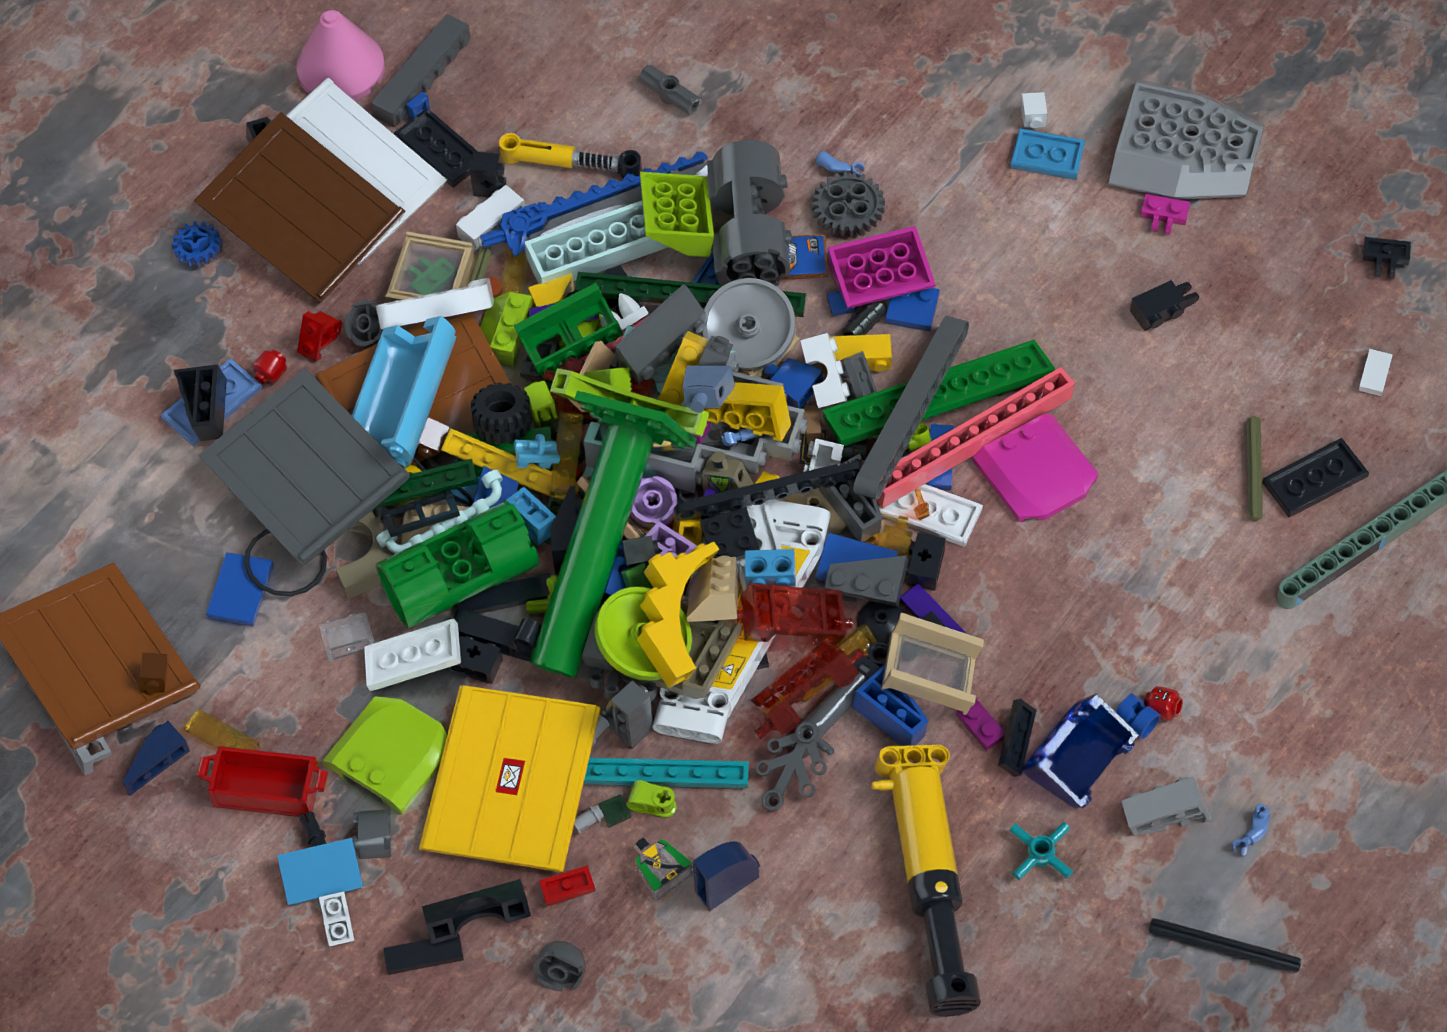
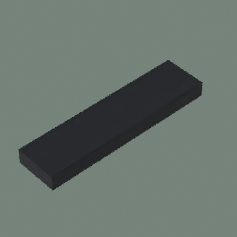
(507, 595)

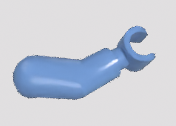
(829, 162)
(731, 438)
(1258, 829)

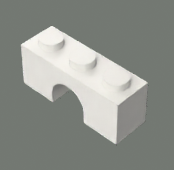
(832, 390)

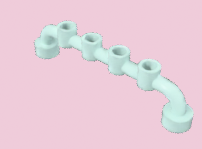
(490, 480)

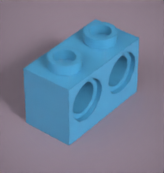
(536, 516)
(770, 562)

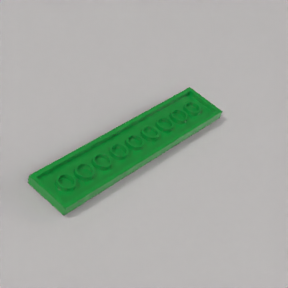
(960, 387)

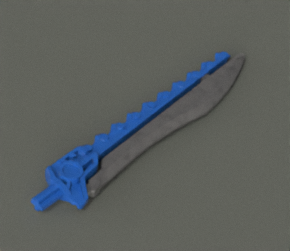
(531, 220)

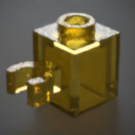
(897, 537)

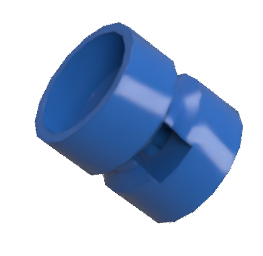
(1137, 716)

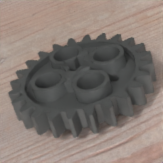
(839, 205)

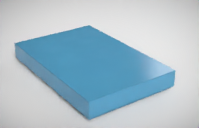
(1047, 154)
(320, 871)

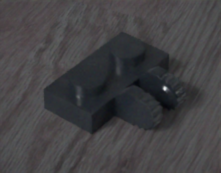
(1386, 251)

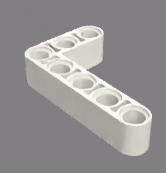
(474, 297)

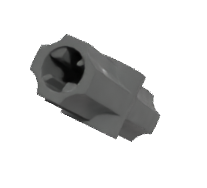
(670, 89)

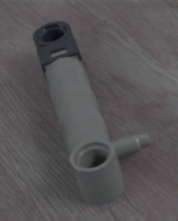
(840, 700)

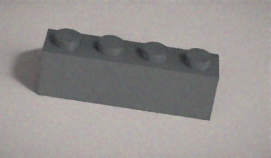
(660, 334)

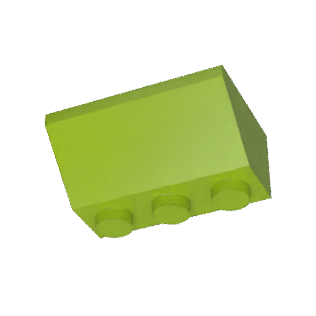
(498, 325)

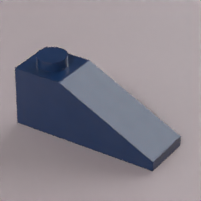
(157, 753)

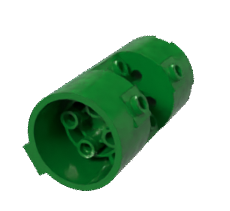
(457, 564)

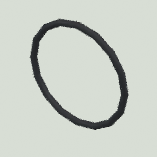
(271, 591)

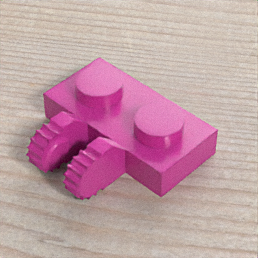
(1165, 210)

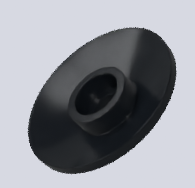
(879, 628)

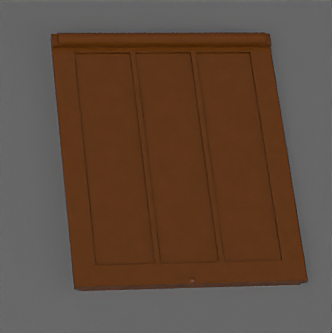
(300, 207)

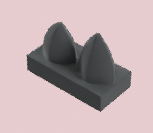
(858, 371)

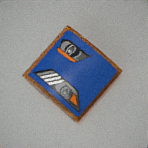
(808, 257)

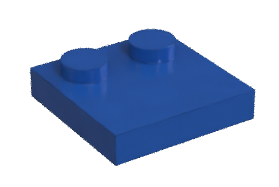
(913, 309)

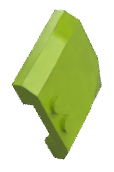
(390, 751)

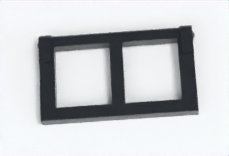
(423, 521)

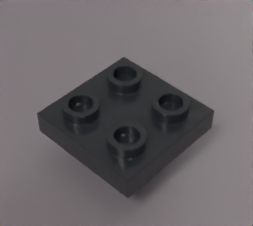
(731, 533)

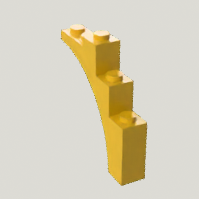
(662, 635)

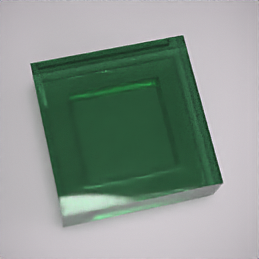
(614, 810)

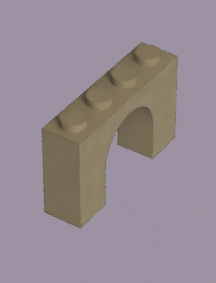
(362, 574)

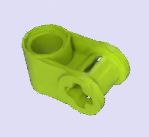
(651, 799)

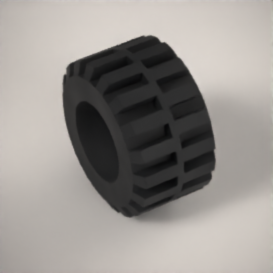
(501, 413)

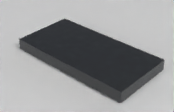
(438, 146)
(1315, 477)

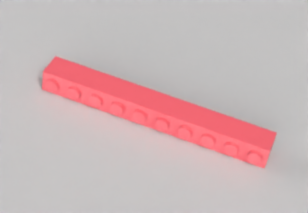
(975, 433)

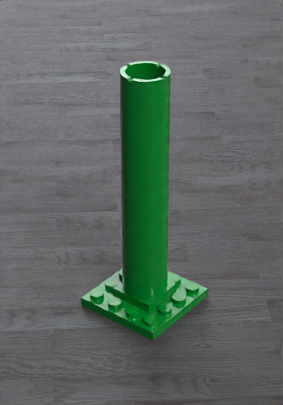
(600, 526)

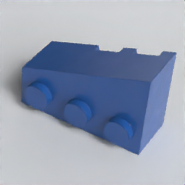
(891, 711)

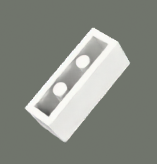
(488, 216)

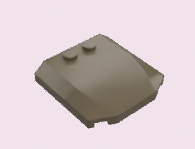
(709, 650)

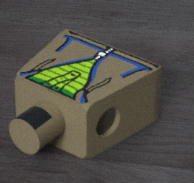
(724, 474)

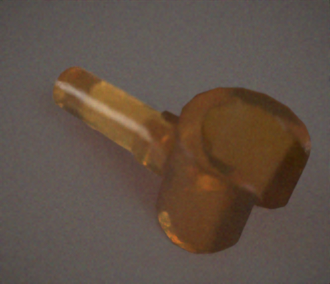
(921, 511)

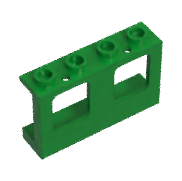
(563, 320)

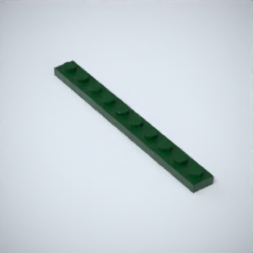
(659, 290)

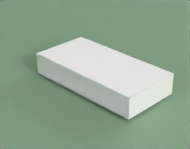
(1375, 372)

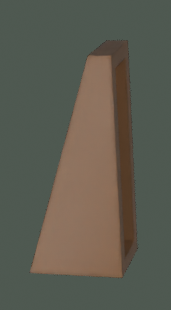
(813, 428)

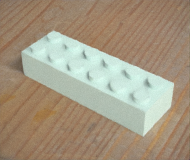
(591, 245)

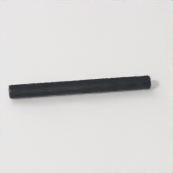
(1225, 945)

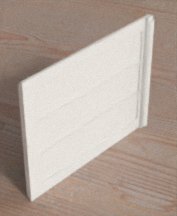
(367, 149)

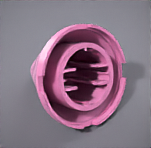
(341, 53)

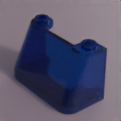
(1079, 750)

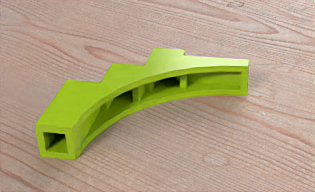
(568, 382)

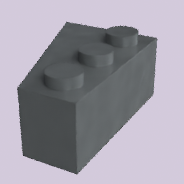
(857, 511)
(870, 580)
(630, 714)

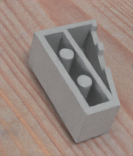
(1166, 806)

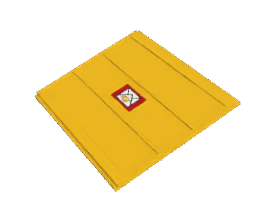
(510, 778)

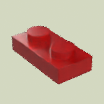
(567, 885)

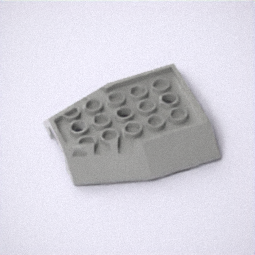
(1182, 166)

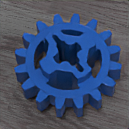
(196, 244)

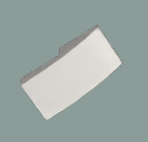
(336, 919)

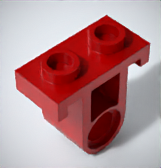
(316, 333)

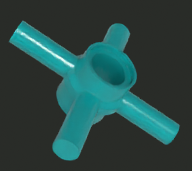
(1041, 859)

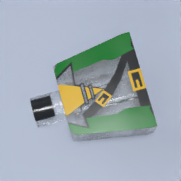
(661, 867)

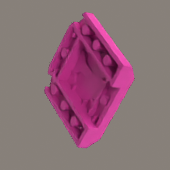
(1036, 469)

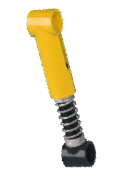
(516, 149)

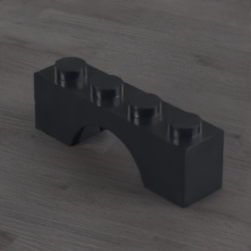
(501, 901)

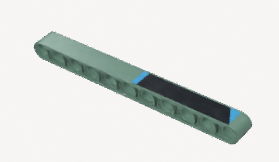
(1367, 534)

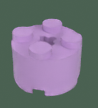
(650, 490)

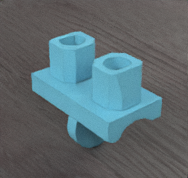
(536, 451)

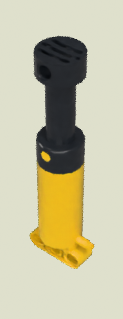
(930, 868)

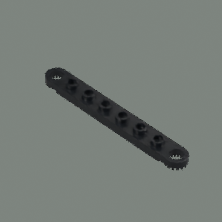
(768, 490)

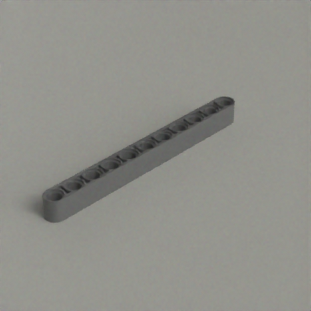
(911, 408)

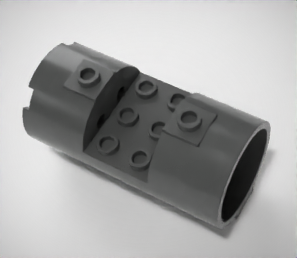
(748, 184)

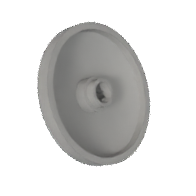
(753, 319)

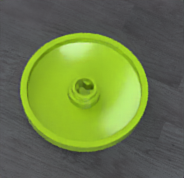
(617, 632)

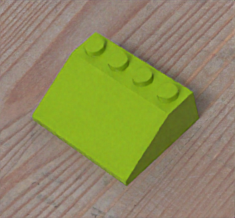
(678, 212)

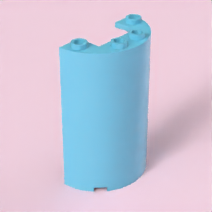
(403, 386)

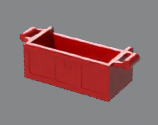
(263, 781)

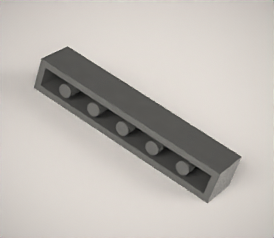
(421, 69)

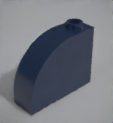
(723, 873)

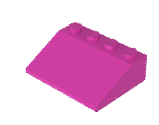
(880, 267)

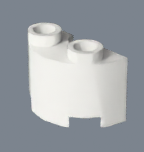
(823, 454)

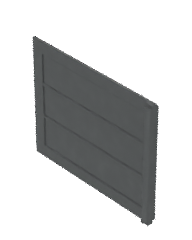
(304, 467)

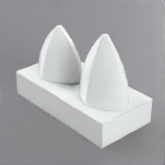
(629, 310)

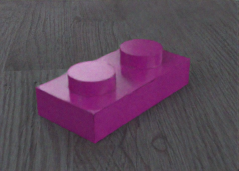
(982, 726)

